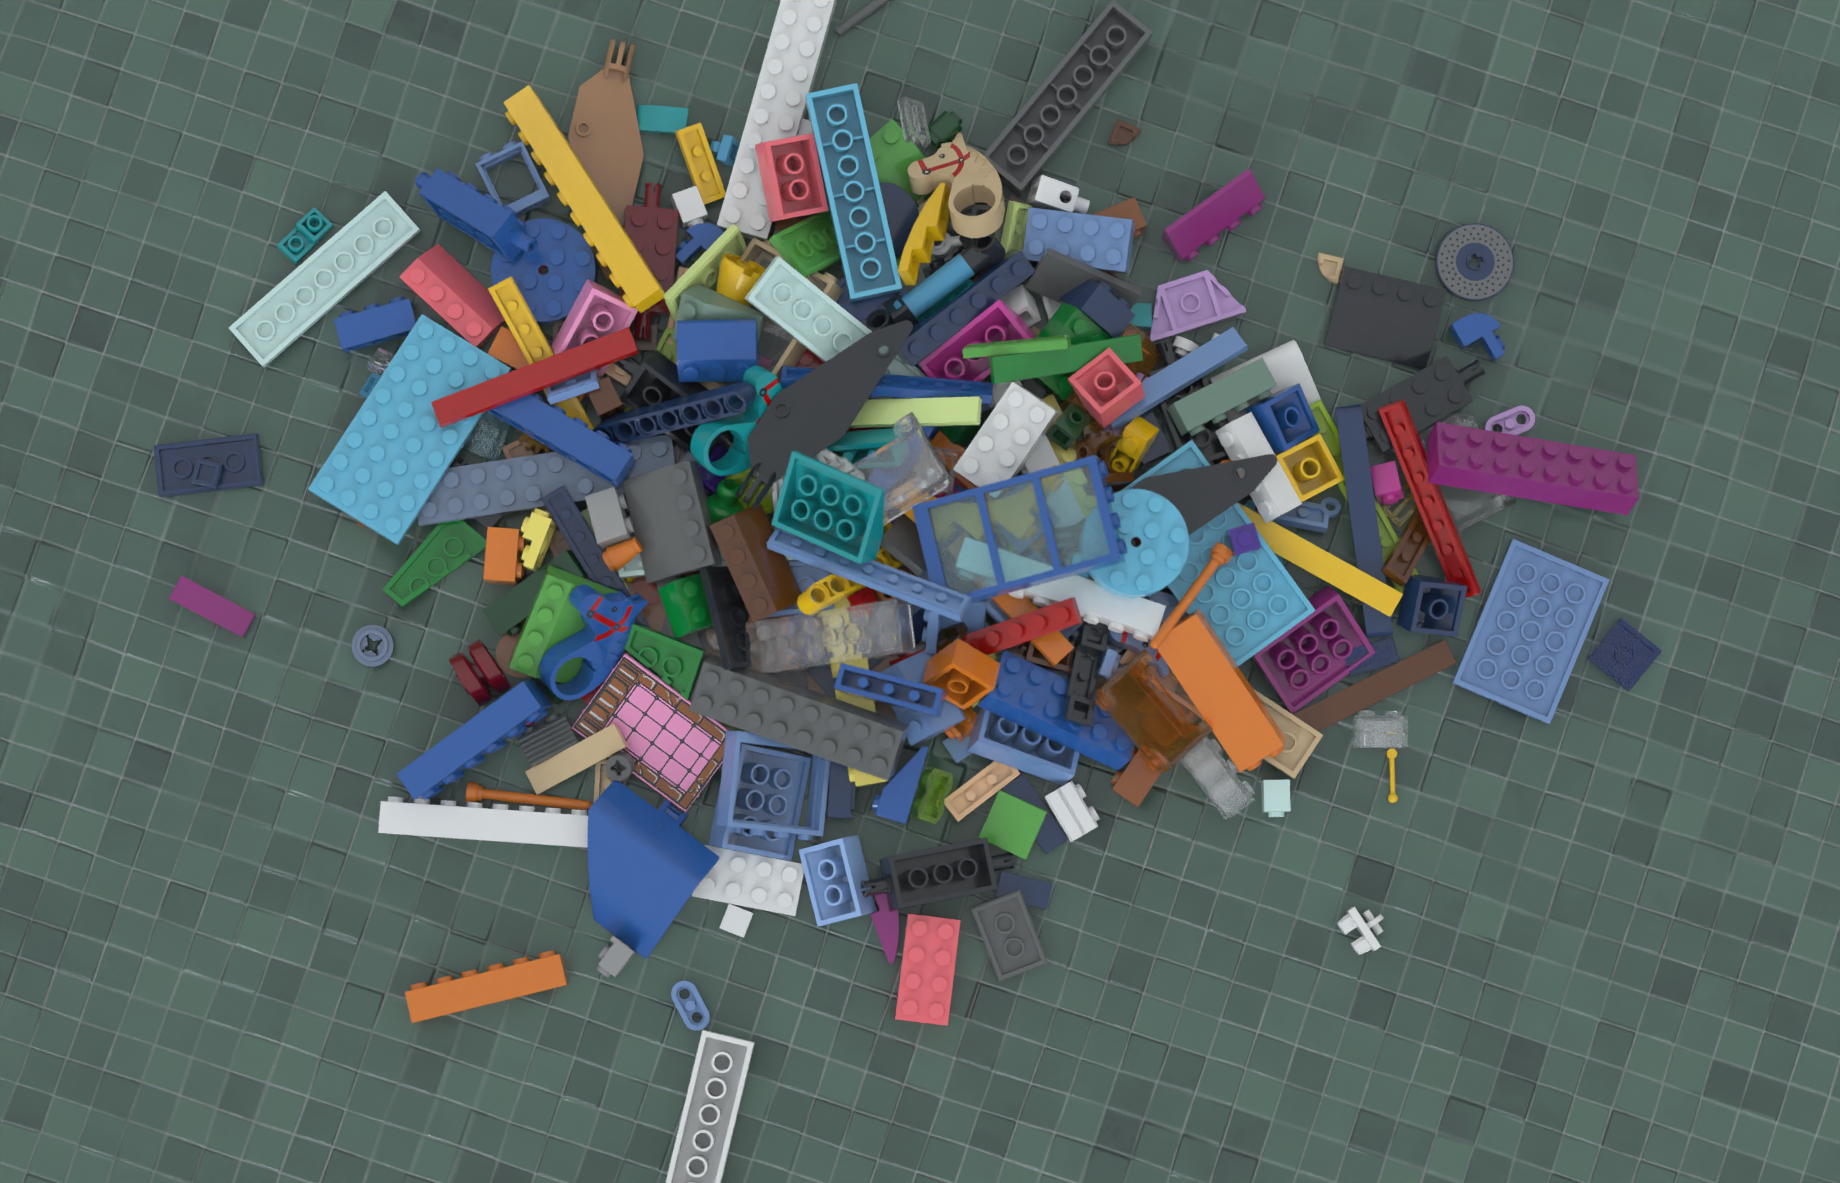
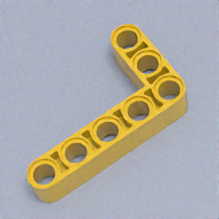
(826, 596)

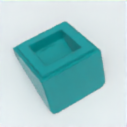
(1142, 316)

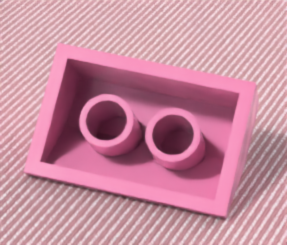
(593, 316)

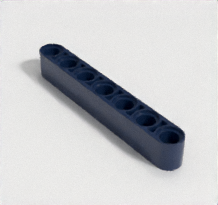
(683, 411)

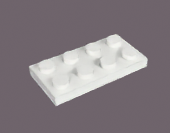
(753, 882)

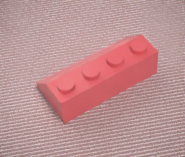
(454, 295)

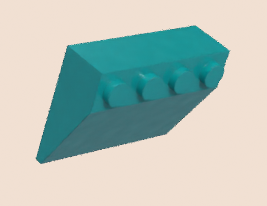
(831, 509)

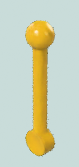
(1391, 754)

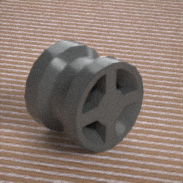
(622, 761)

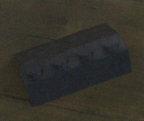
(1384, 317)

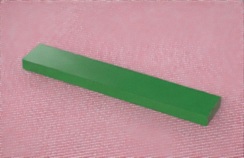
(1052, 362)

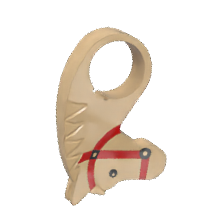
(970, 181)

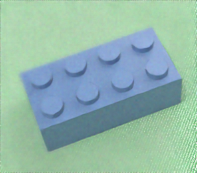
(1090, 239)

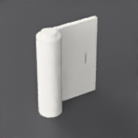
(1287, 369)

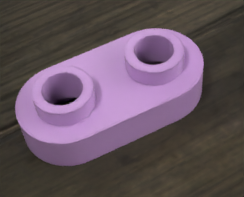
(1508, 422)

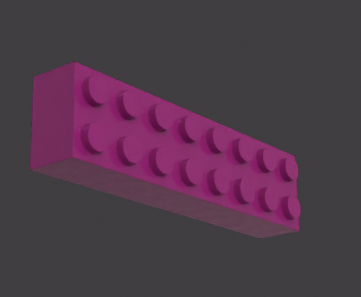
(1532, 468)

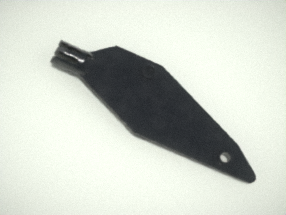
(818, 408)
(1208, 490)

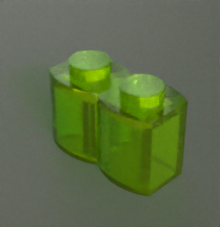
(933, 788)

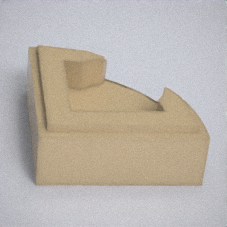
(1330, 267)

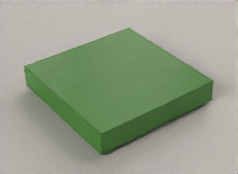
(1013, 824)

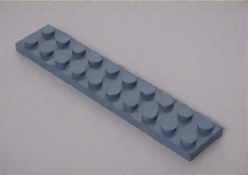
(523, 481)

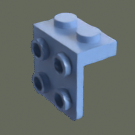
(973, 618)

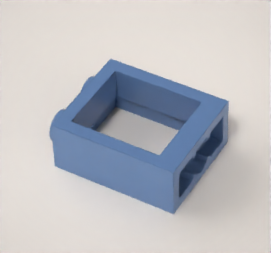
(509, 152)

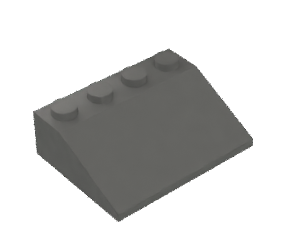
(672, 521)

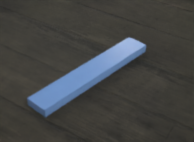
(1185, 372)

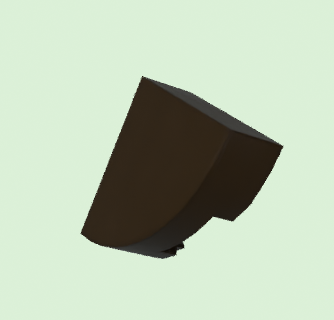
(950, 634)

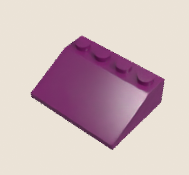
(1310, 653)

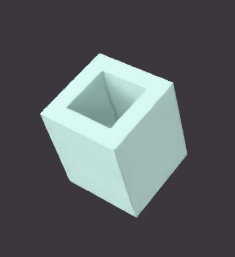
(1275, 797)

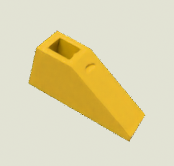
(1134, 445)

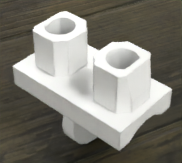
(1354, 920)

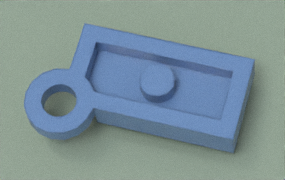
(1311, 515)

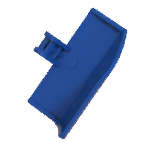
(641, 866)

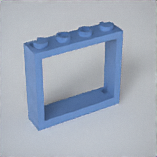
(816, 801)

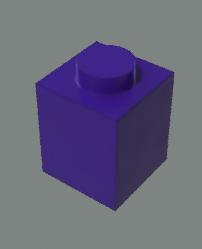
(1243, 539)

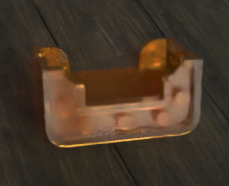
(1150, 713)

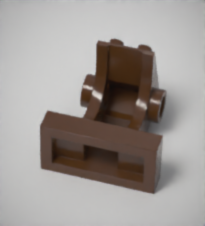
(1092, 446)

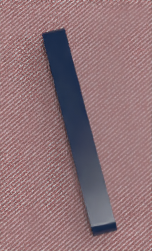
(1362, 508)

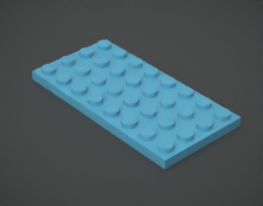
(395, 443)
(1250, 596)

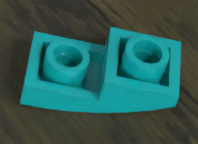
(305, 236)

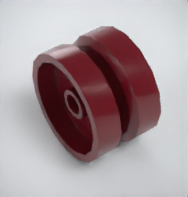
(477, 674)

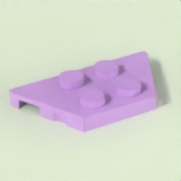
(1191, 305)

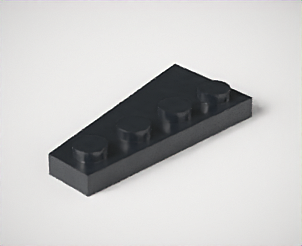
(728, 617)

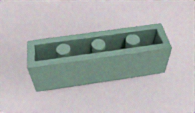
(1221, 397)

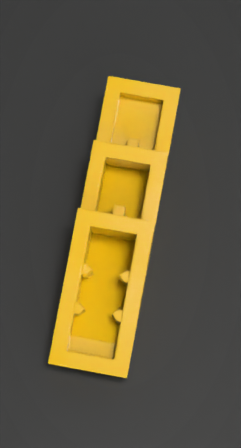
(929, 227)

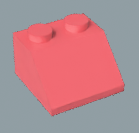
(1107, 387)

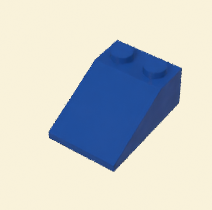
(898, 794)

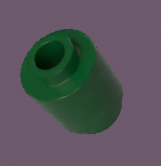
(944, 128)

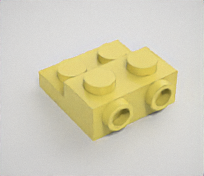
(539, 532)

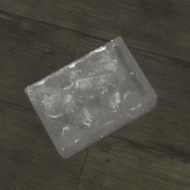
(1218, 778)

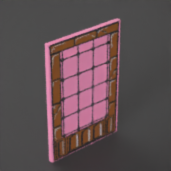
(670, 744)

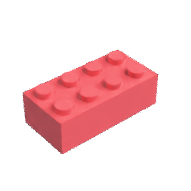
(927, 969)

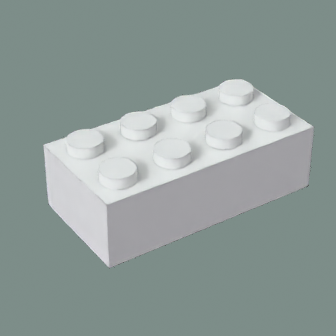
(1006, 437)

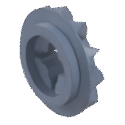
(360, 643)

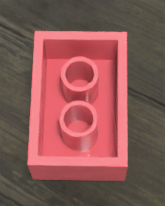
(791, 177)

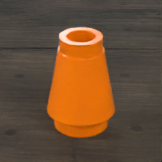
(622, 553)

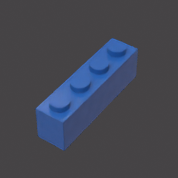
(890, 690)

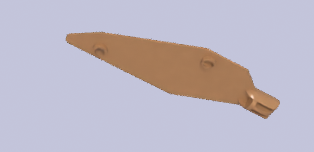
(608, 134)

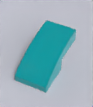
(661, 119)

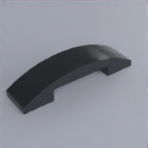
(1083, 673)

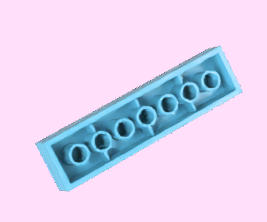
(853, 192)

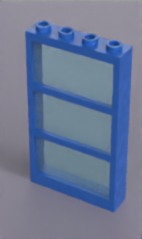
(1022, 530)

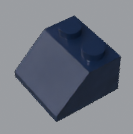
(1100, 306)
(1432, 606)

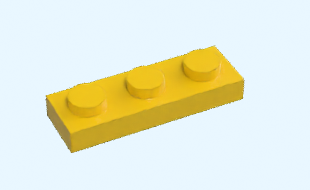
(700, 162)

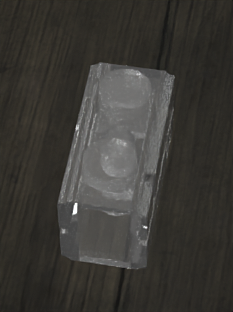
(1379, 731)

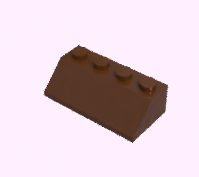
(758, 572)

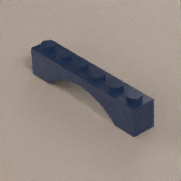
(950, 319)

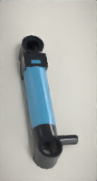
(975, 256)

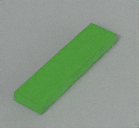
(1016, 346)

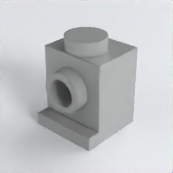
(614, 957)

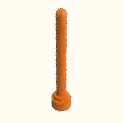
(1219, 555)
(477, 792)

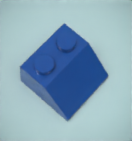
(1284, 418)

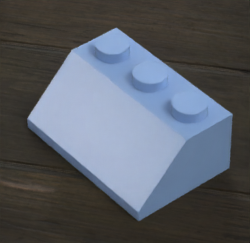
(834, 880)

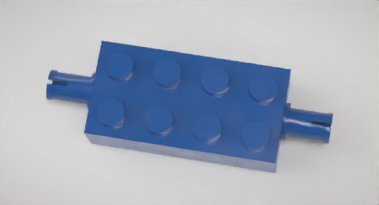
(475, 214)

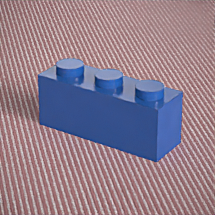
(375, 324)

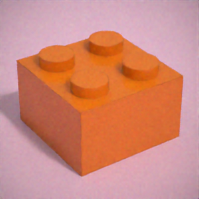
(503, 556)
(961, 673)

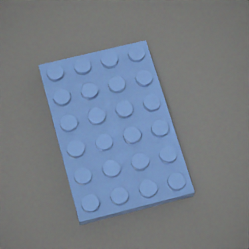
(1530, 631)

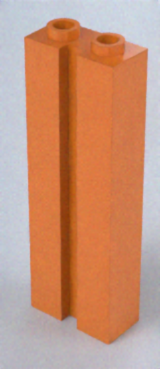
(1221, 692)

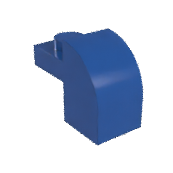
(702, 237)
(1478, 328)

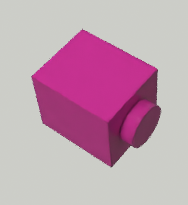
(1387, 483)

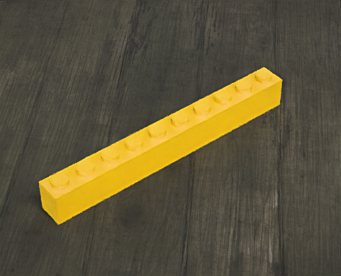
(585, 200)

